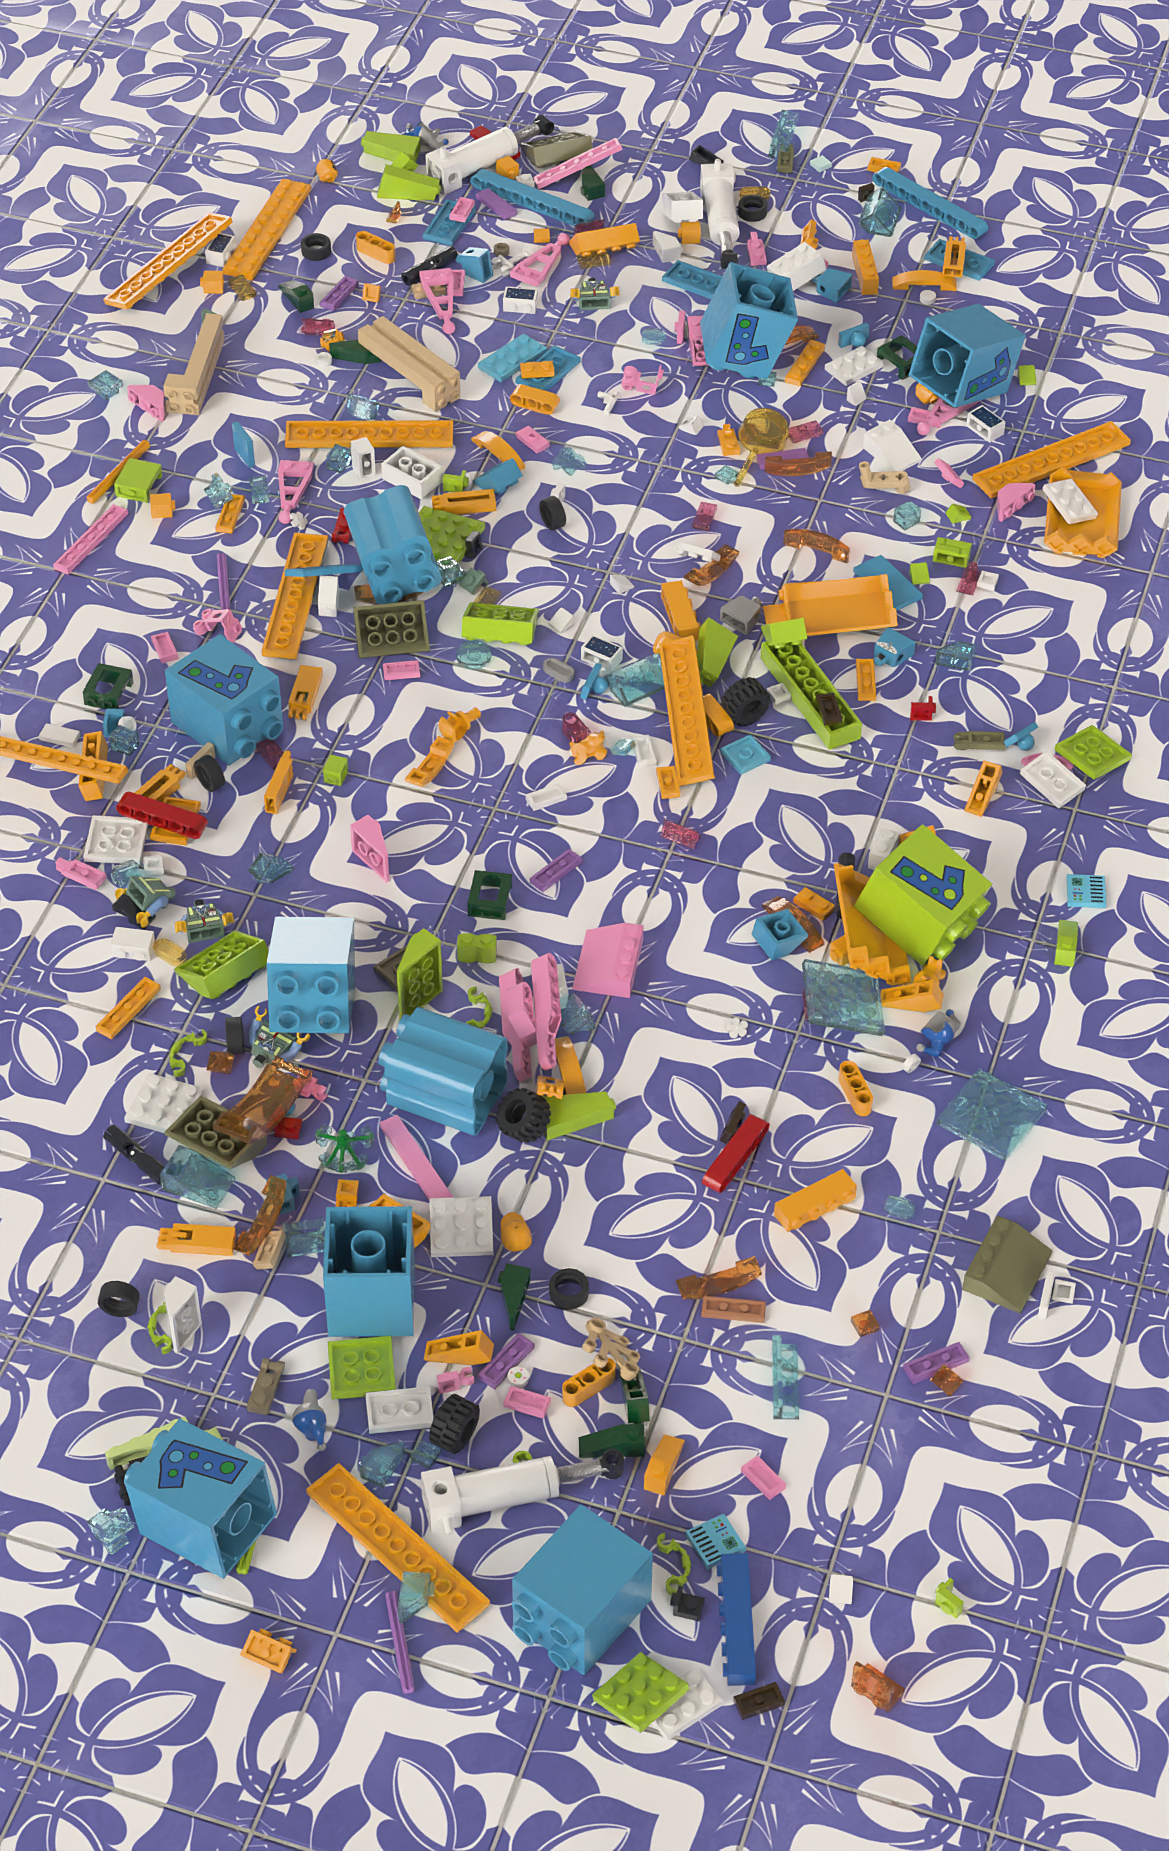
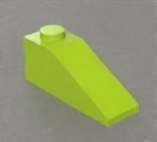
(1066, 943)

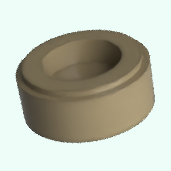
(501, 249)

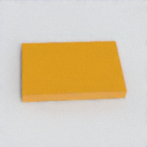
(162, 835)

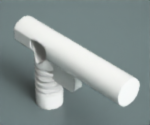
(609, 399)

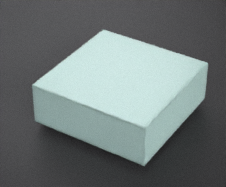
(820, 163)

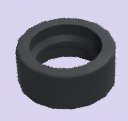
(752, 201)
(319, 253)
(552, 512)
(209, 773)
(234, 1035)
(569, 1275)
(120, 1290)

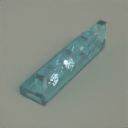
(780, 130)
(778, 1377)

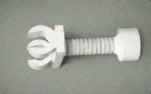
(507, 265)

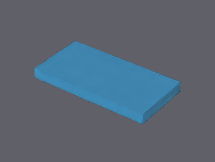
(442, 228)
(974, 264)
(692, 279)
(563, 363)
(323, 570)
(902, 590)

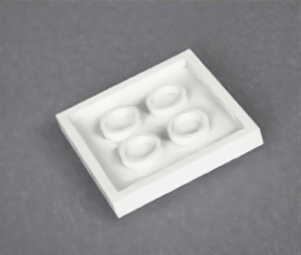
(115, 840)
(161, 1102)
(461, 1226)

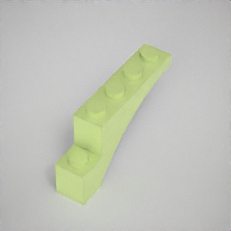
(141, 1446)

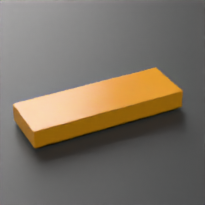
(230, 514)
(865, 680)

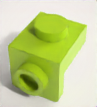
(455, 483)
(947, 1600)

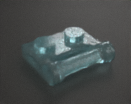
(304, 1242)

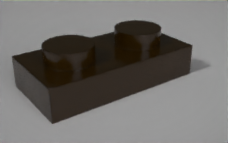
(829, 709)
(736, 1116)
(759, 1700)

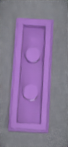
(496, 203)
(339, 293)
(786, 455)
(556, 870)
(507, 1358)
(929, 1364)

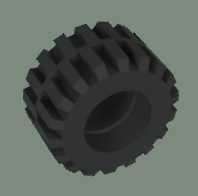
(745, 701)
(534, 1120)
(454, 1423)

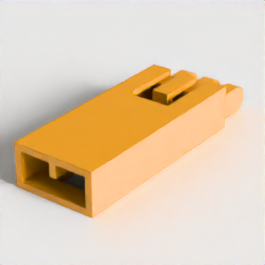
(954, 266)
(465, 502)
(307, 681)
(170, 776)
(279, 784)
(549, 1089)
(204, 1239)

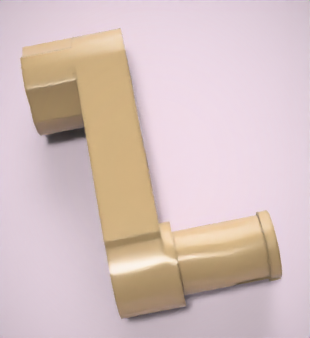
(877, 480)

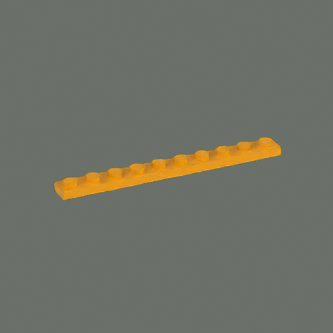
(62, 760)

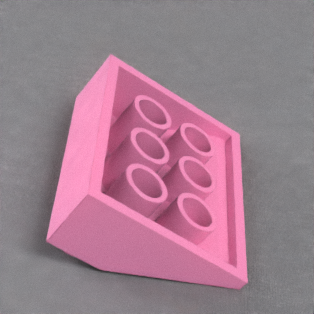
(609, 959)

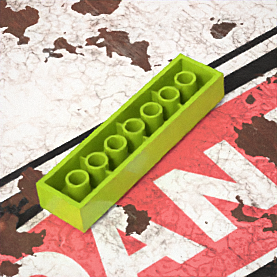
(804, 681)

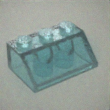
(880, 213)
(637, 680)

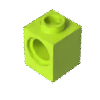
(335, 770)

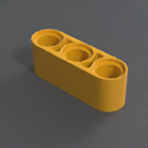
(375, 247)
(534, 399)
(717, 718)
(855, 1088)
(582, 1389)

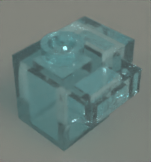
(105, 384)
(218, 491)
(450, 571)
(576, 1016)
(111, 1528)

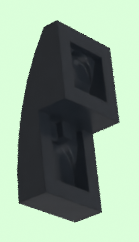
(128, 908)

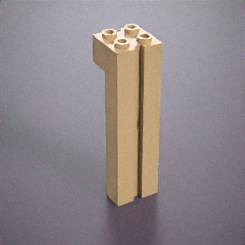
(414, 361)
(189, 390)

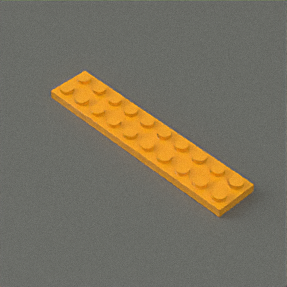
(267, 229)
(168, 261)
(379, 433)
(1048, 459)
(294, 598)
(686, 711)
(396, 1544)

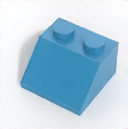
(499, 477)
(778, 933)

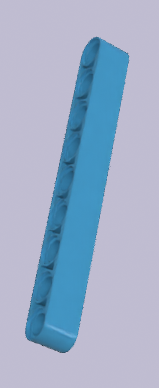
(532, 198)
(930, 203)

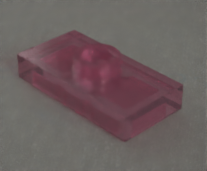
(805, 431)
(704, 516)
(270, 752)

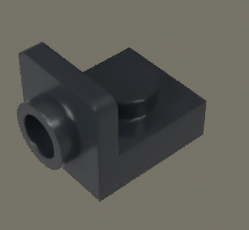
(473, 544)
(687, 1605)

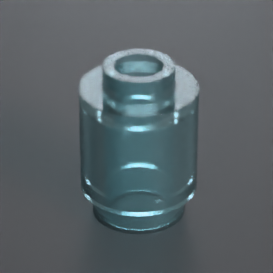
(653, 336)
(899, 1207)

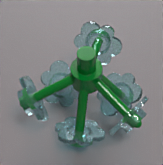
(344, 1142)

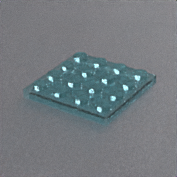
(842, 998)
(991, 1114)

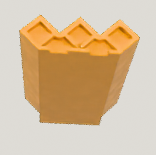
(1090, 536)
(836, 605)
(866, 944)

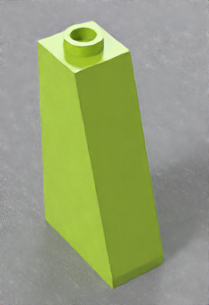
(390, 145)
(407, 185)
(713, 650)
(578, 1112)

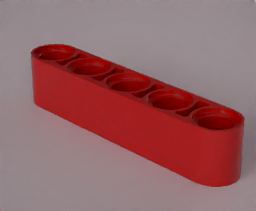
(162, 815)
(735, 1153)

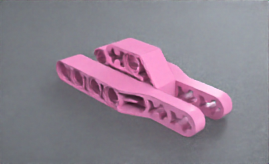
(518, 1016)

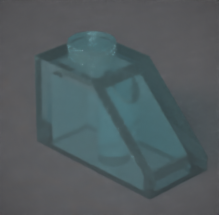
(362, 407)
(956, 655)
(269, 868)
(381, 1463)
(414, 1594)

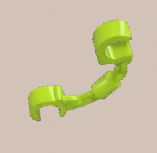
(488, 1009)
(177, 1046)
(157, 1340)
(685, 1559)

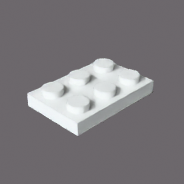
(854, 365)
(1070, 501)
(1052, 779)
(399, 1410)
(690, 1708)

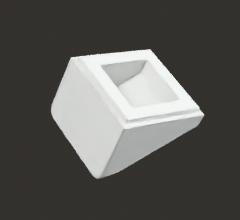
(856, 393)
(691, 425)
(620, 583)
(561, 620)
(1063, 1291)
(841, 1589)

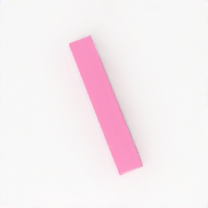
(577, 163)
(90, 539)
(414, 1158)

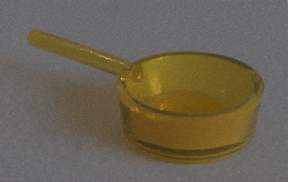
(761, 433)

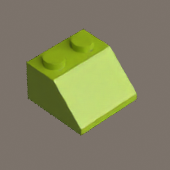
(784, 632)

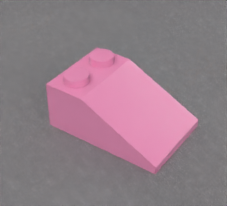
(370, 846)

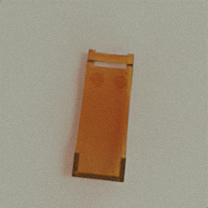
(264, 1103)

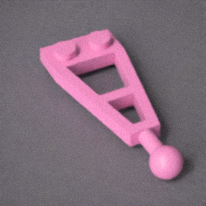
(533, 277)
(435, 278)
(924, 427)
(293, 469)

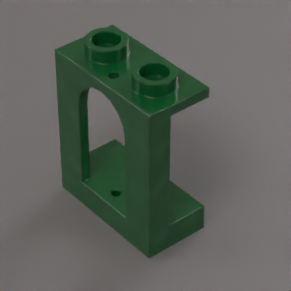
(888, 352)
(111, 674)
(487, 908)

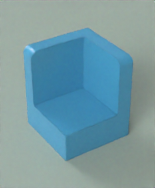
(111, 720)

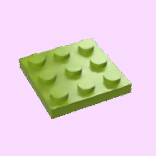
(1093, 752)
(360, 1366)
(640, 1692)

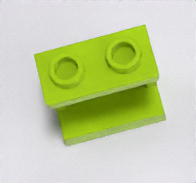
(137, 480)

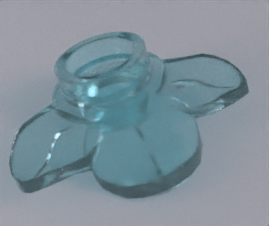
(568, 462)

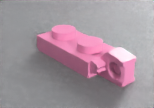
(756, 250)
(81, 872)

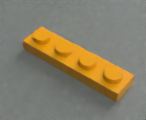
(805, 363)
(128, 1008)

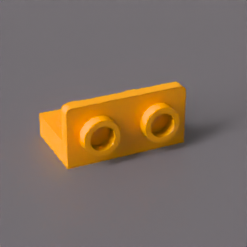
(268, 1651)

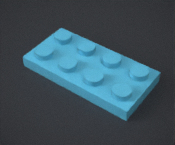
(507, 359)

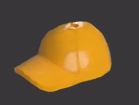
(515, 1232)

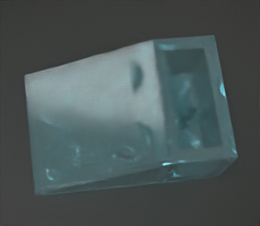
(195, 1177)

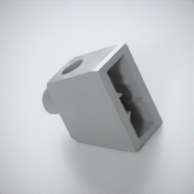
(741, 613)

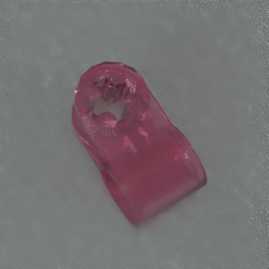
(574, 728)

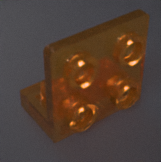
(875, 1686)

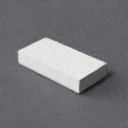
(59, 735)
(644, 751)
(546, 797)
(1046, 1295)

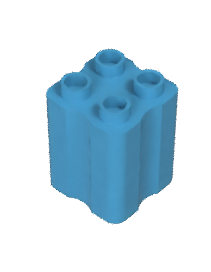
(392, 545)
(444, 1070)

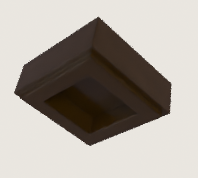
(864, 191)

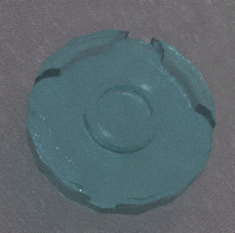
(473, 654)

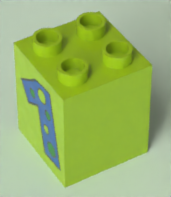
(924, 896)

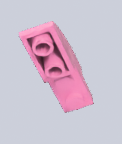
(696, 341)

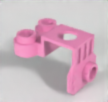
(632, 378)
(231, 625)

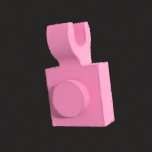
(313, 1087)
(452, 1381)

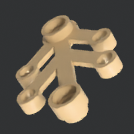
(597, 1328)

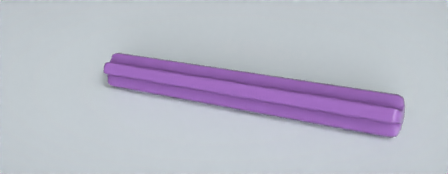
(223, 581)
(400, 1644)

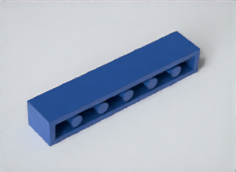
(738, 1622)

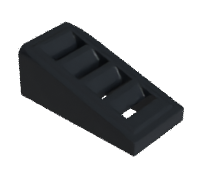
(703, 156)

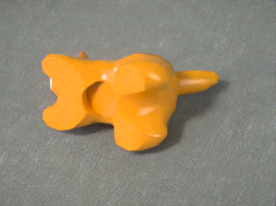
(588, 747)
(931, 971)

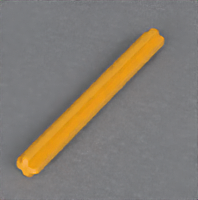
(110, 479)

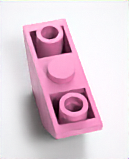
(148, 399)
(1013, 497)

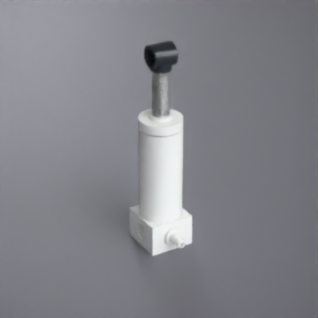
(480, 153)
(718, 196)
(466, 1494)

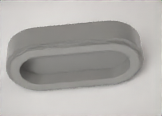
(558, 670)

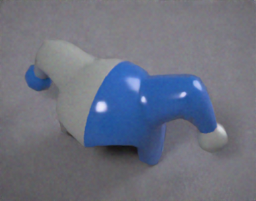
(426, 135)
(939, 1031)
(311, 1419)

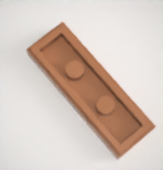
(733, 1309)

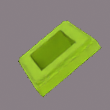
(1026, 375)
(957, 513)
(919, 573)

